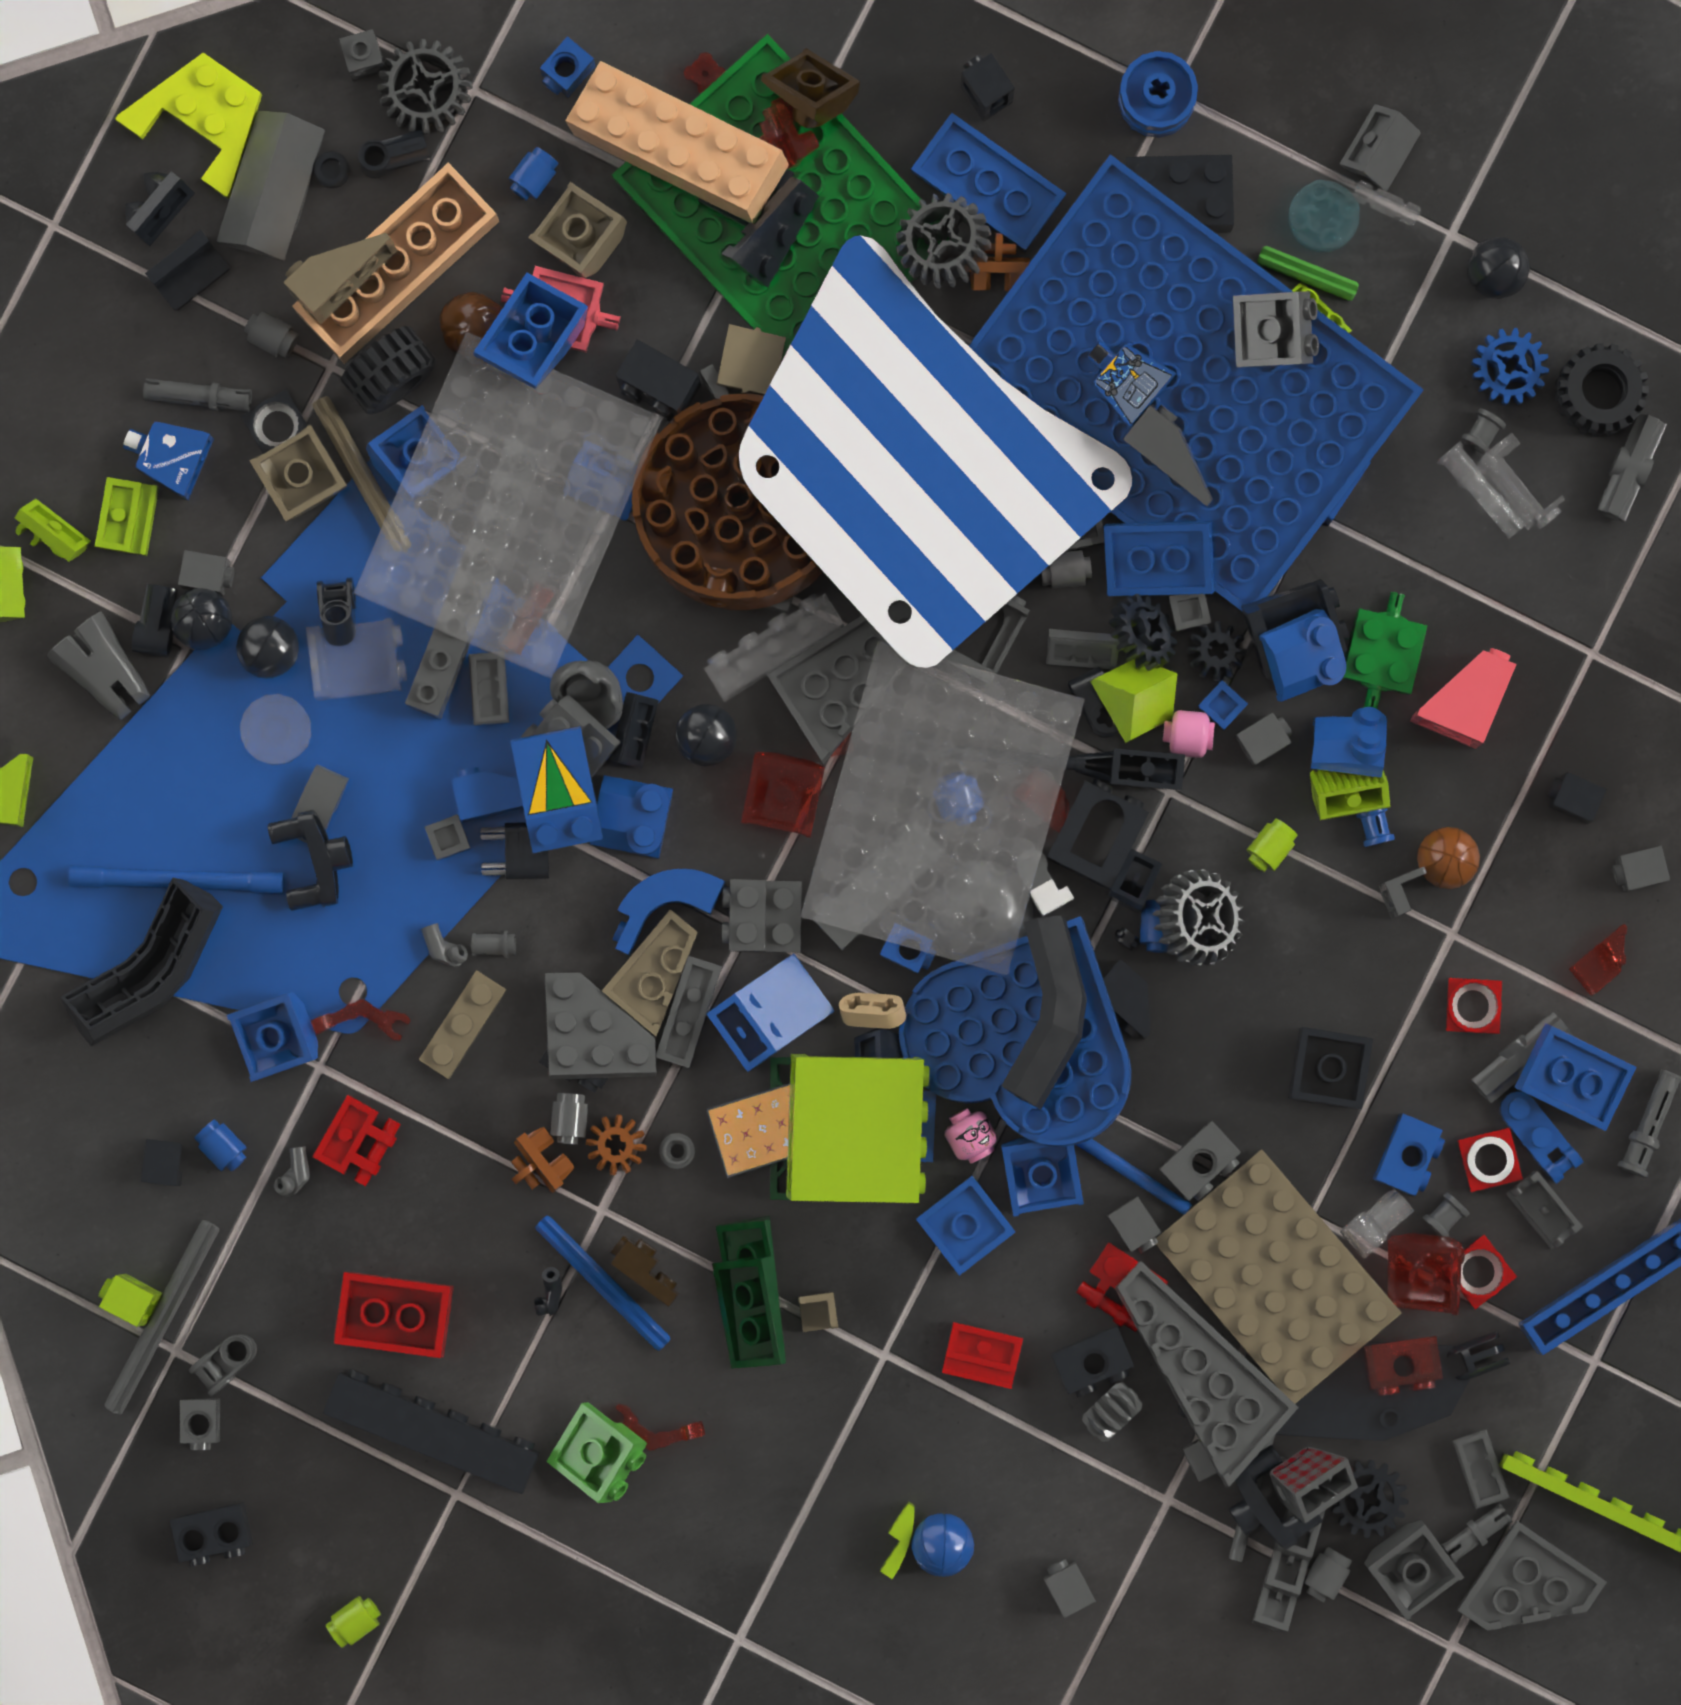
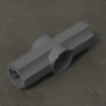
(1631, 467)
(1507, 1068)

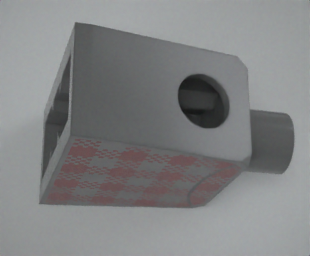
(1312, 1481)

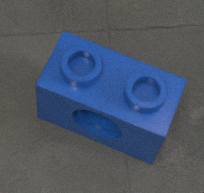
(1392, 1169)

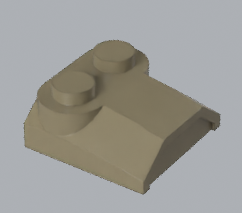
(580, 231)
(299, 474)

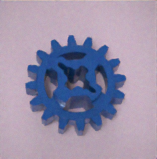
(1522, 374)

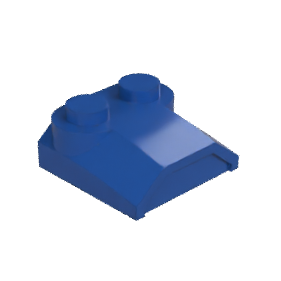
(395, 447)
(1304, 654)
(1351, 743)
(633, 816)
(274, 1035)
(1040, 1176)

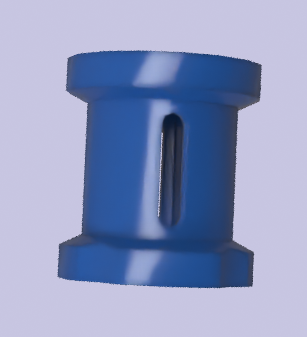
(1375, 827)

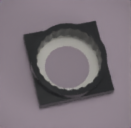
(255, 417)

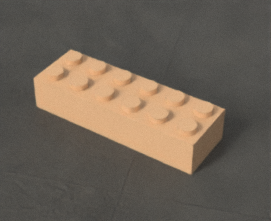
(677, 142)
(429, 237)

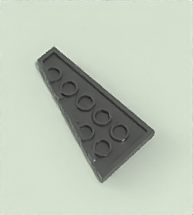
(1215, 1385)

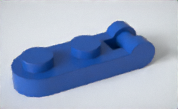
(1538, 1134)

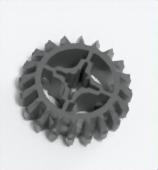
(409, 92)
(951, 214)
(1186, 917)

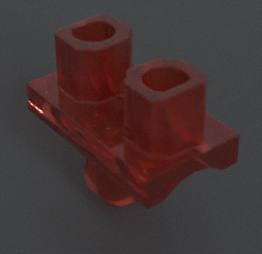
(781, 133)

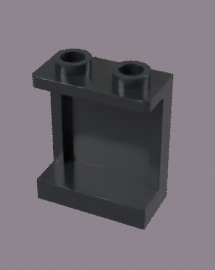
(1286, 606)

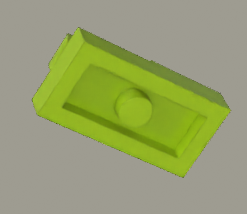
(52, 530)

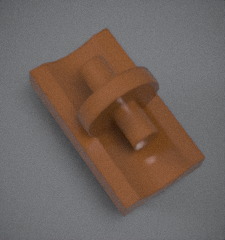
(1011, 266)
(550, 1173)

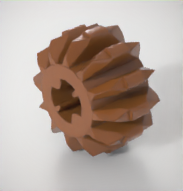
(607, 1153)

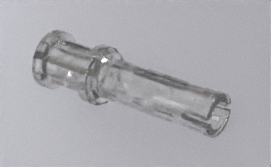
(1470, 477)

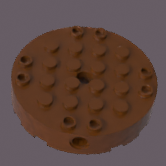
(688, 519)

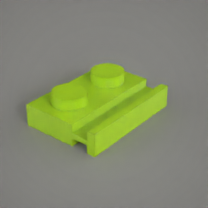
(126, 516)

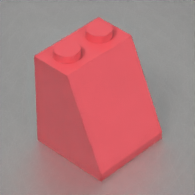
(1469, 700)

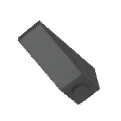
(1166, 447)

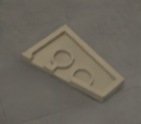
(653, 972)

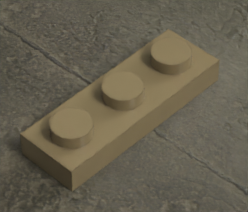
(462, 1024)

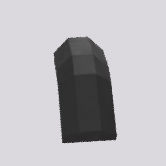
(152, 970)
(1060, 1013)

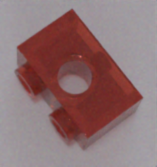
(1423, 1355)

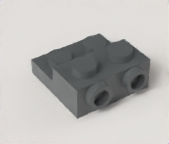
(1274, 329)
(569, 714)
(763, 916)

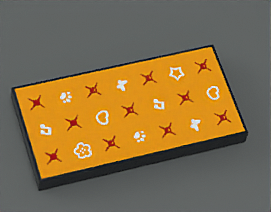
(752, 1130)

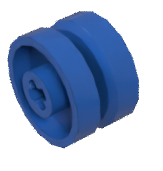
(1150, 113)

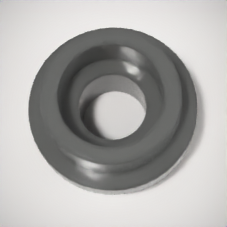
(668, 1159)

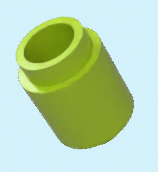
(1271, 845)
(353, 1621)

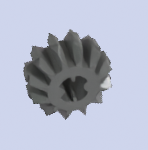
(1112, 1412)

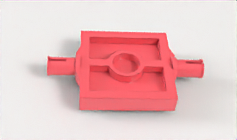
(583, 290)

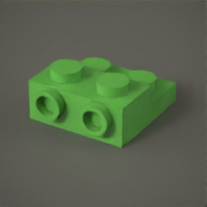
(598, 1454)

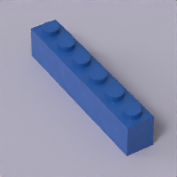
(1604, 1290)

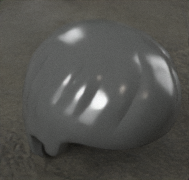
(592, 687)

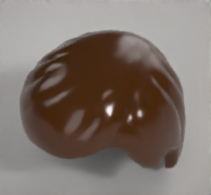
(467, 313)

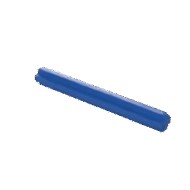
(602, 1282)

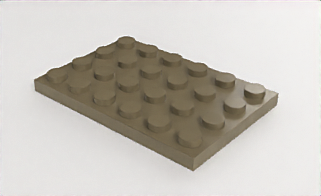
(1277, 1277)

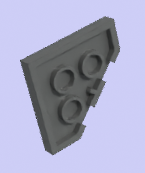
(592, 1033)
(1529, 1583)

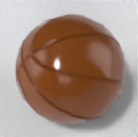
(1448, 857)

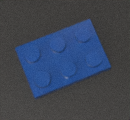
(1159, 558)
(1575, 1077)

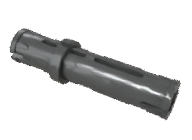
(200, 395)

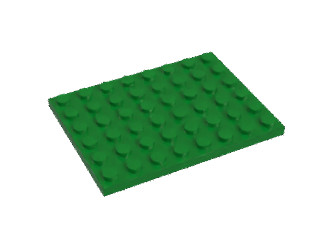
(855, 198)

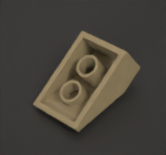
(333, 276)

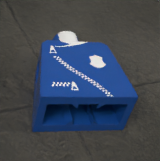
(170, 455)

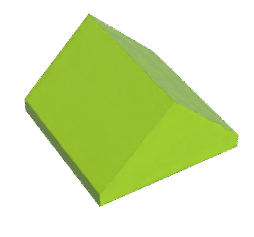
(1137, 697)

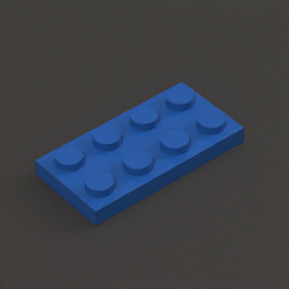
(985, 174)

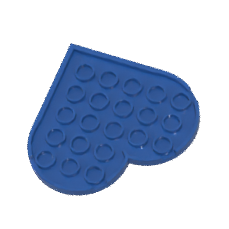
(976, 1023)

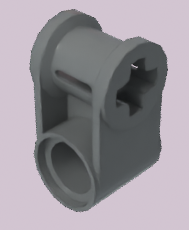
(219, 1366)

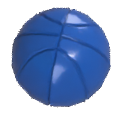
(942, 1545)

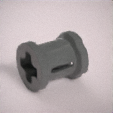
(1483, 431)
(1446, 1215)

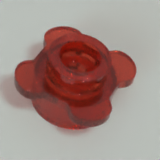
(694, 72)

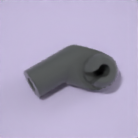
(297, 1174)

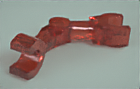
(365, 1010)
(662, 1438)

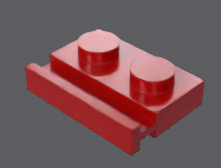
(982, 1355)

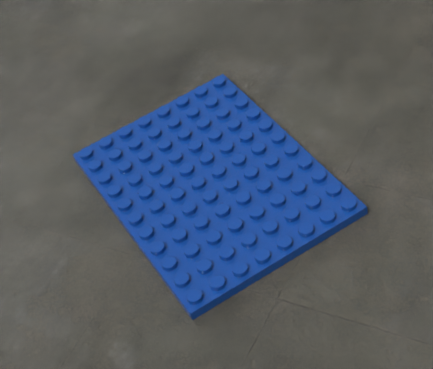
(1266, 438)

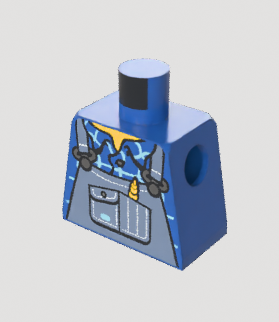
(1129, 379)

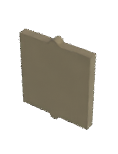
(750, 359)

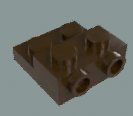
(638, 1262)

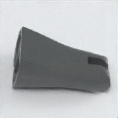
(99, 665)

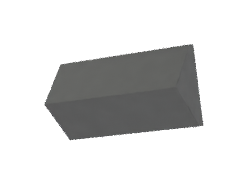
(271, 185)

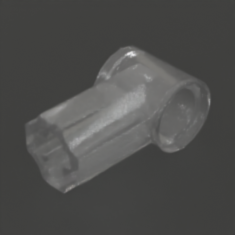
(1371, 1227)

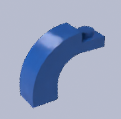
(664, 888)

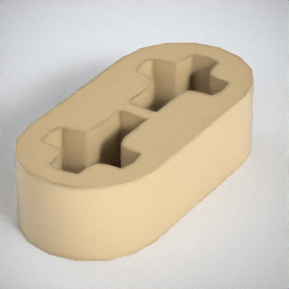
(872, 1010)

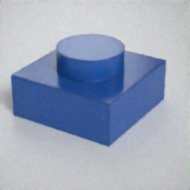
(1222, 705)

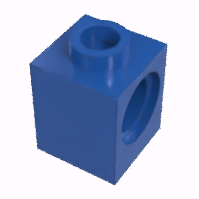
(567, 52)
(891, 952)

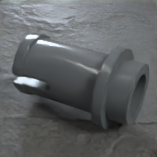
(494, 944)

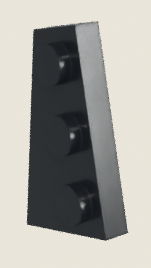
(770, 239)

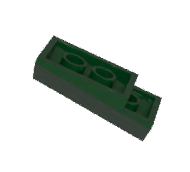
(749, 1293)

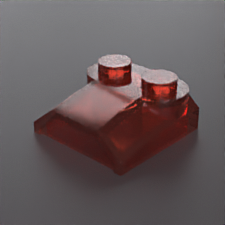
(783, 792)
(1425, 1272)

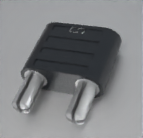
(519, 858)

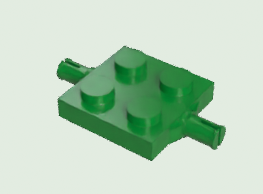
(1384, 651)

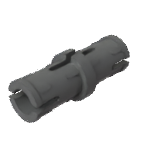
(1477, 1532)

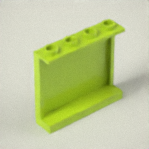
(856, 1129)

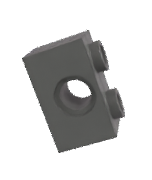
(1179, 1167)

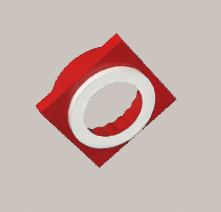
(1491, 989)
(1468, 1150)
(1502, 1276)

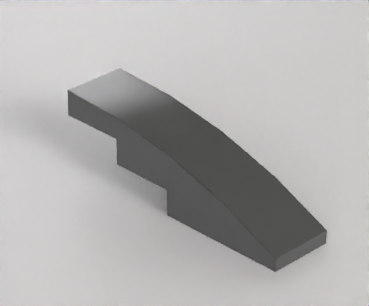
(1285, 1581)

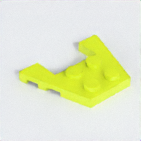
(211, 104)

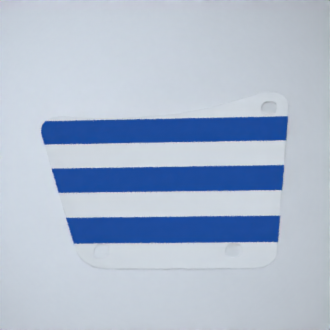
(916, 462)

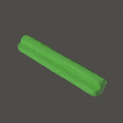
(1307, 273)

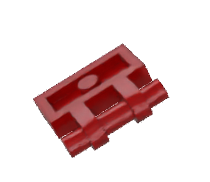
(346, 1136)
(1110, 1268)

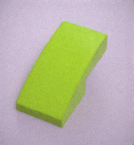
(902, 1531)

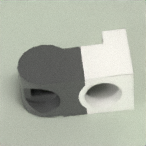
(1044, 891)

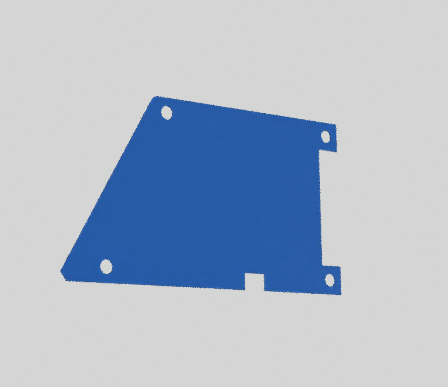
(192, 798)

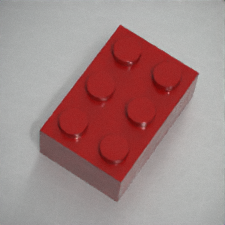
(393, 1314)

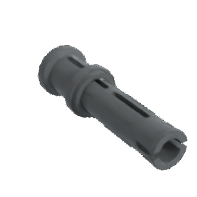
(1644, 1140)

